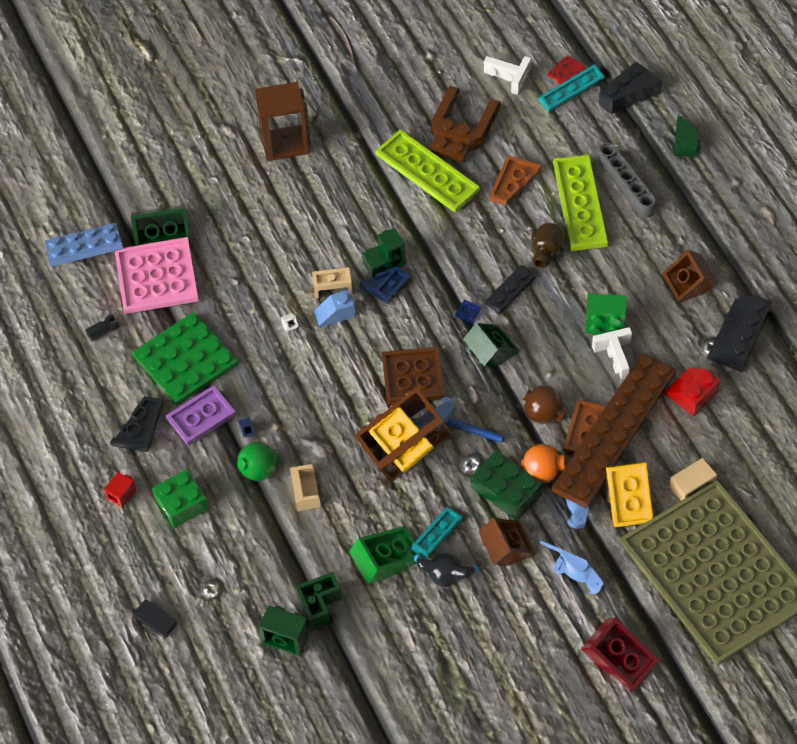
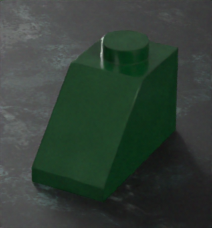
(686, 139)

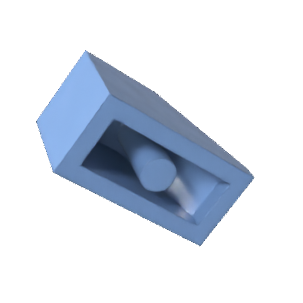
(335, 309)

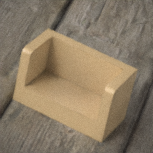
(331, 280)
(692, 478)
(305, 487)

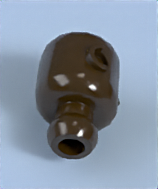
(547, 243)

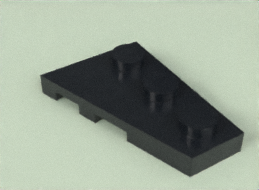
(140, 428)

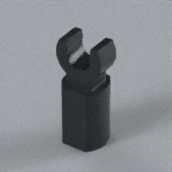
(102, 328)

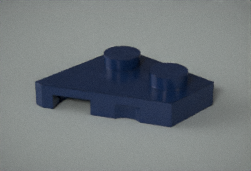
(386, 284)

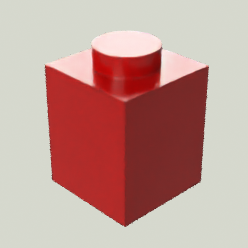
(120, 489)

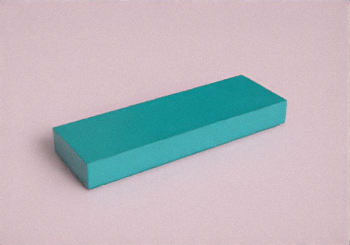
(437, 533)

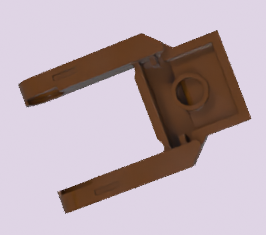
(454, 138)

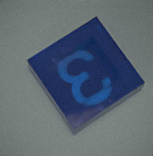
(468, 311)

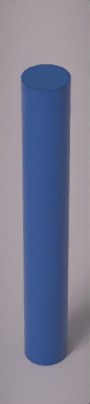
(475, 430)

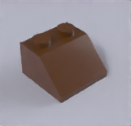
(689, 276)
(506, 541)

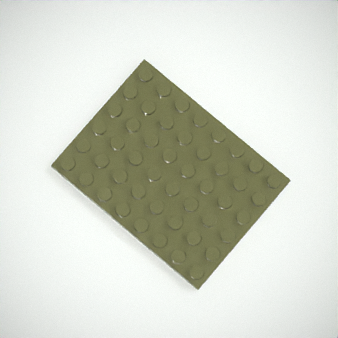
(715, 571)

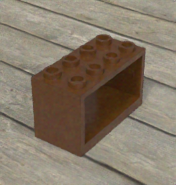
(281, 101)
(411, 404)

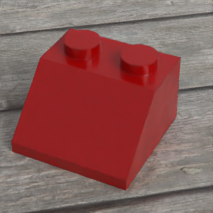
(693, 389)

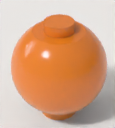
(543, 462)

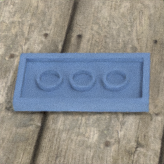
(83, 244)

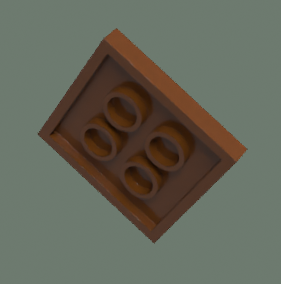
(413, 369)

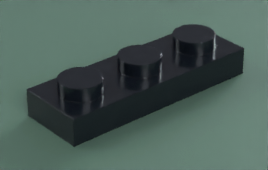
(510, 289)

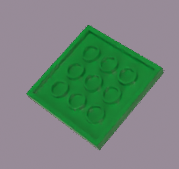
(185, 358)

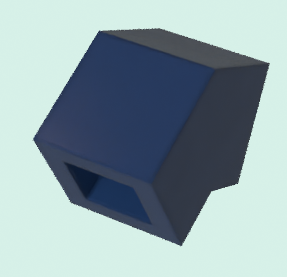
(246, 427)

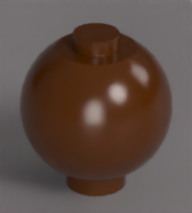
(544, 405)

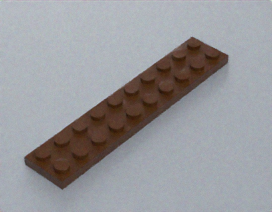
(613, 430)

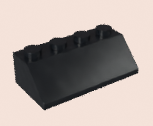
(740, 332)

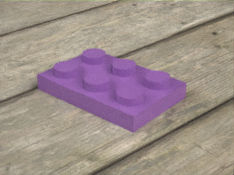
(200, 415)

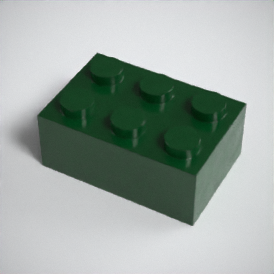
(506, 485)

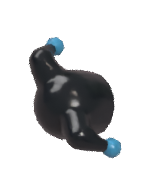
(445, 569)

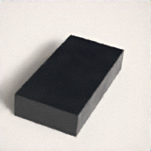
(155, 618)

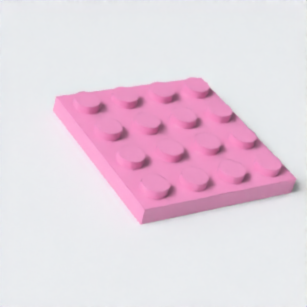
(156, 275)

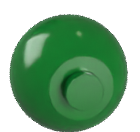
(257, 461)

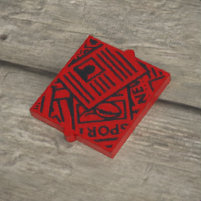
(566, 69)

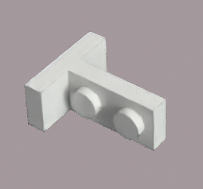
(509, 71)
(612, 343)

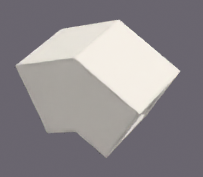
(287, 319)

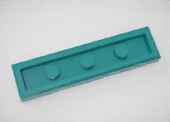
(571, 88)

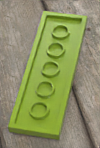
(427, 171)
(580, 203)

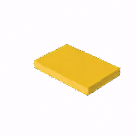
(396, 430)
(629, 494)

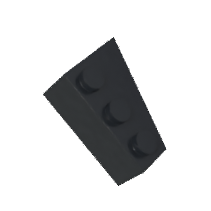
(629, 87)

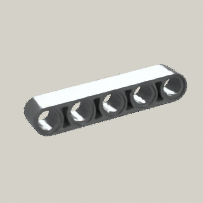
(627, 180)

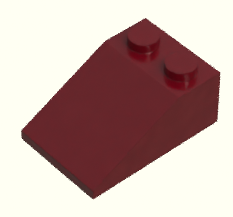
(620, 653)

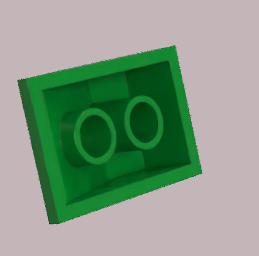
(384, 554)

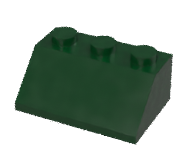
(160, 225)

